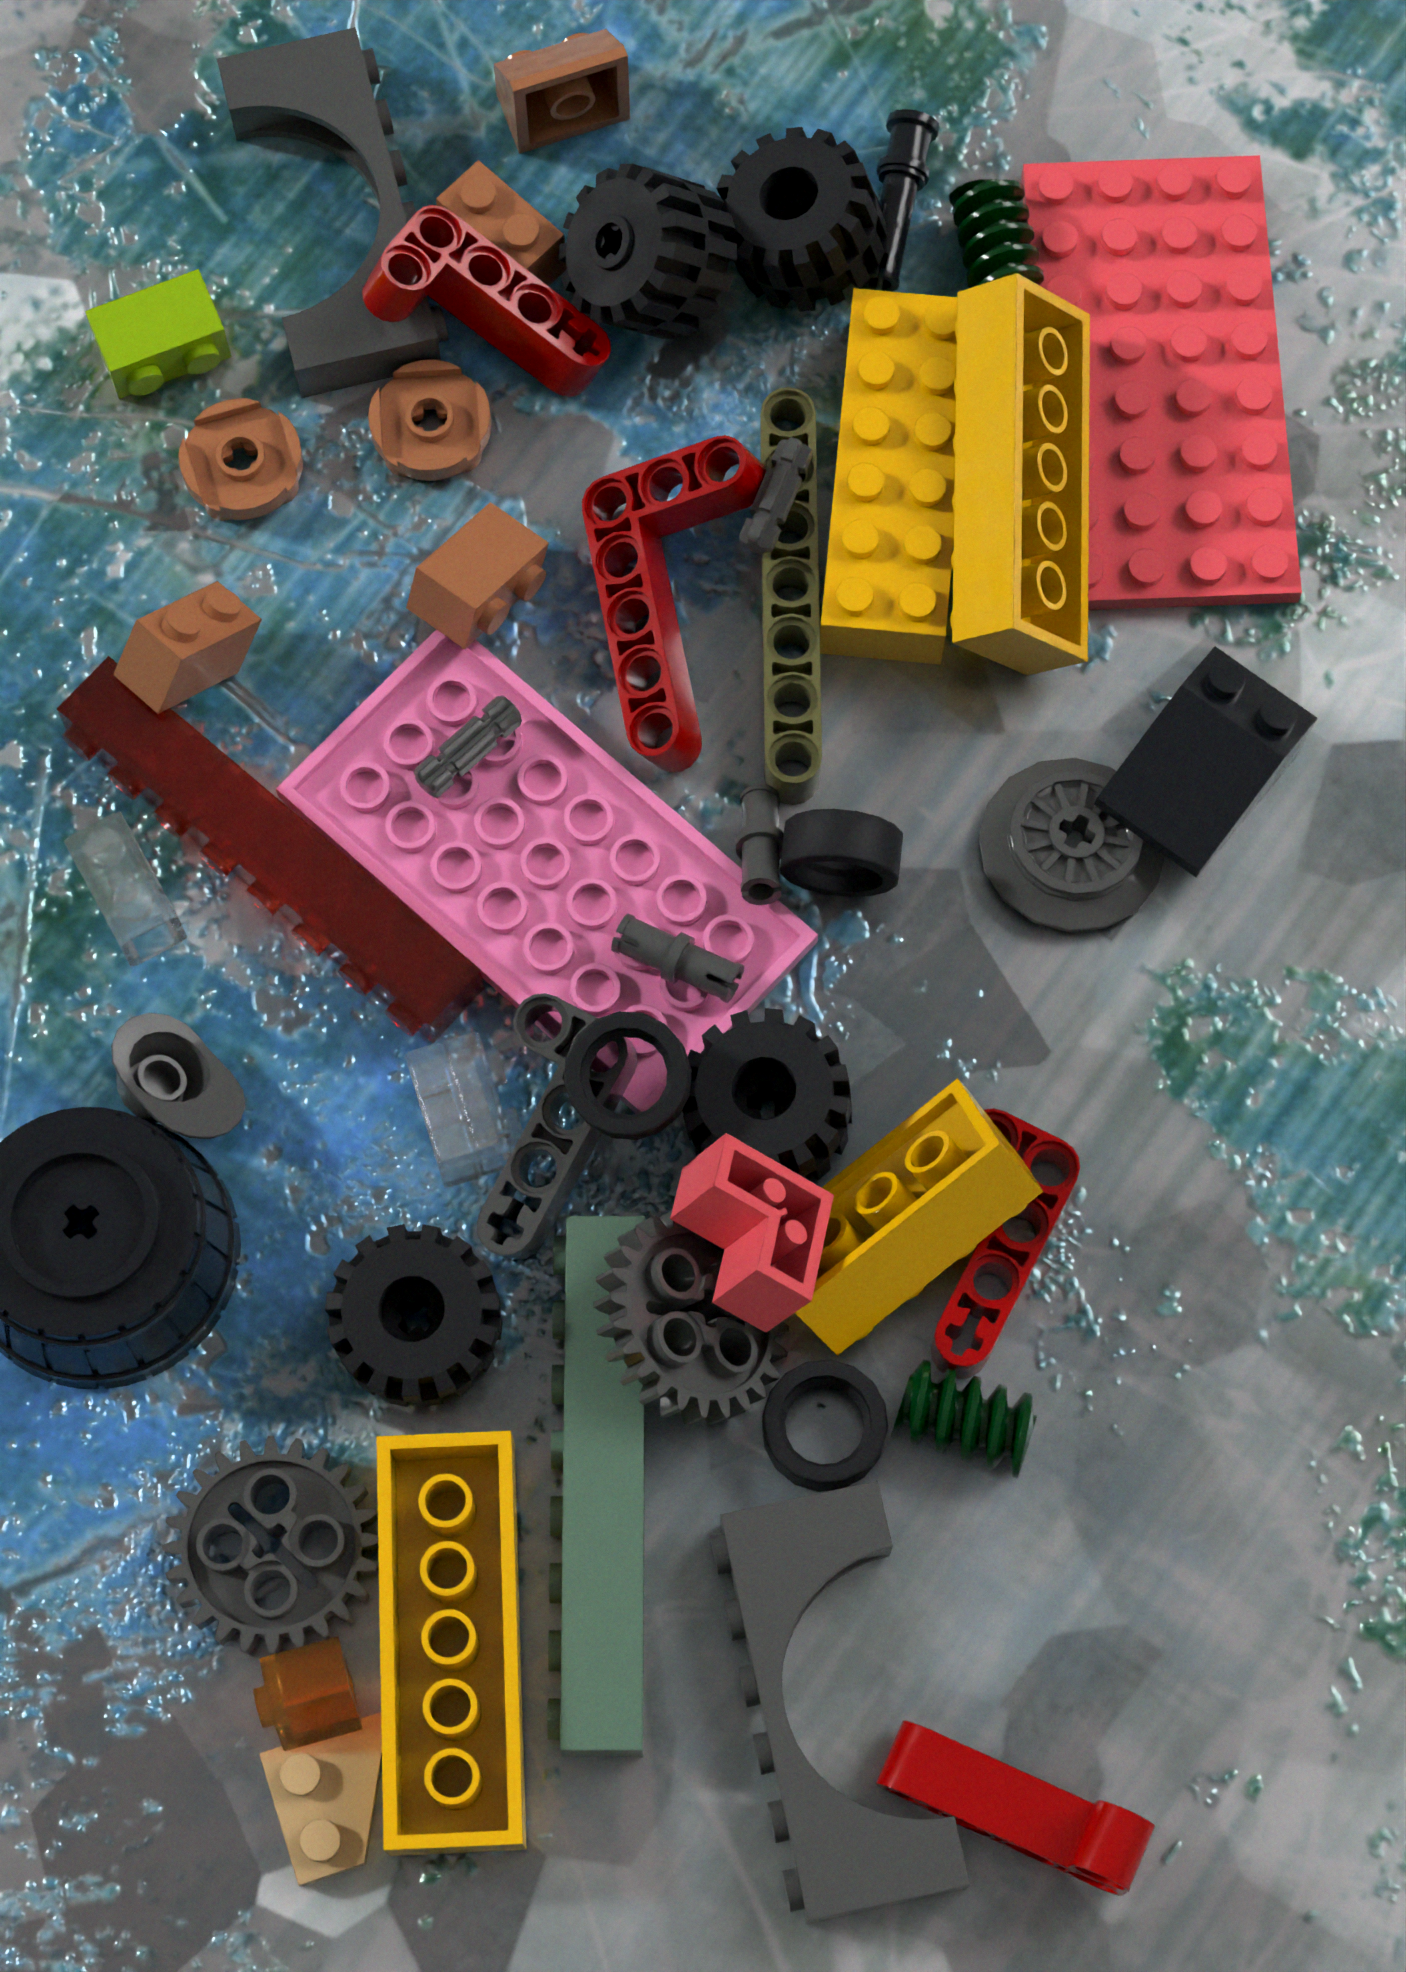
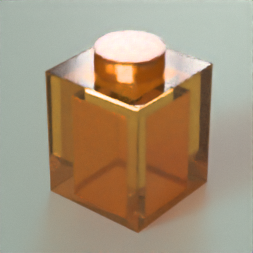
(308, 1694)

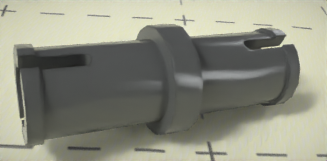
(760, 844)
(677, 958)

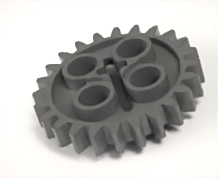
(690, 1364)
(231, 1588)

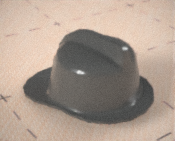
(174, 1078)

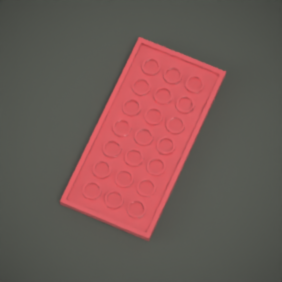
(1181, 377)

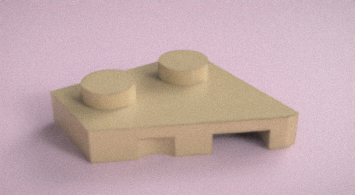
(327, 1800)

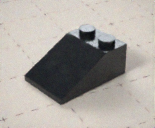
(1206, 761)

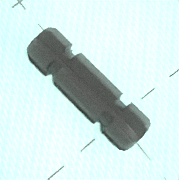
(775, 496)
(467, 746)

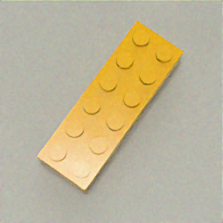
(1021, 476)
(893, 482)
(450, 1644)

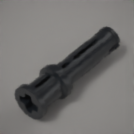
(902, 175)

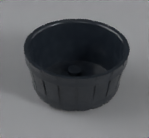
(148, 1276)

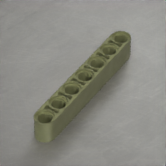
(792, 621)

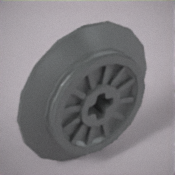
(1045, 878)

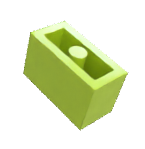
(159, 334)

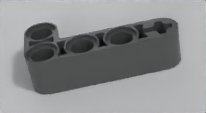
(545, 1135)

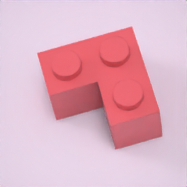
(763, 1220)

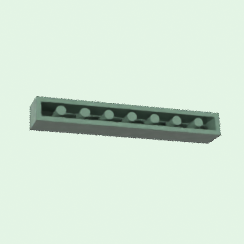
(597, 1515)

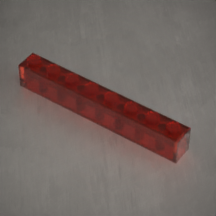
(273, 853)

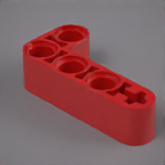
(489, 294)
(1003, 1256)
(1077, 1837)

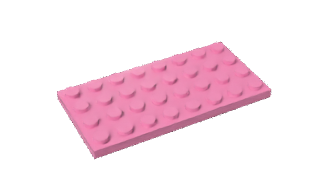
(538, 855)

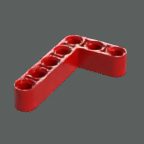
(648, 587)

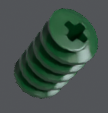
(994, 231)
(966, 1417)

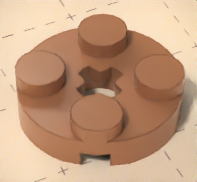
(436, 453)
(247, 492)

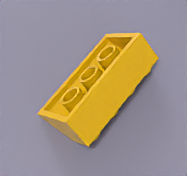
(912, 1213)

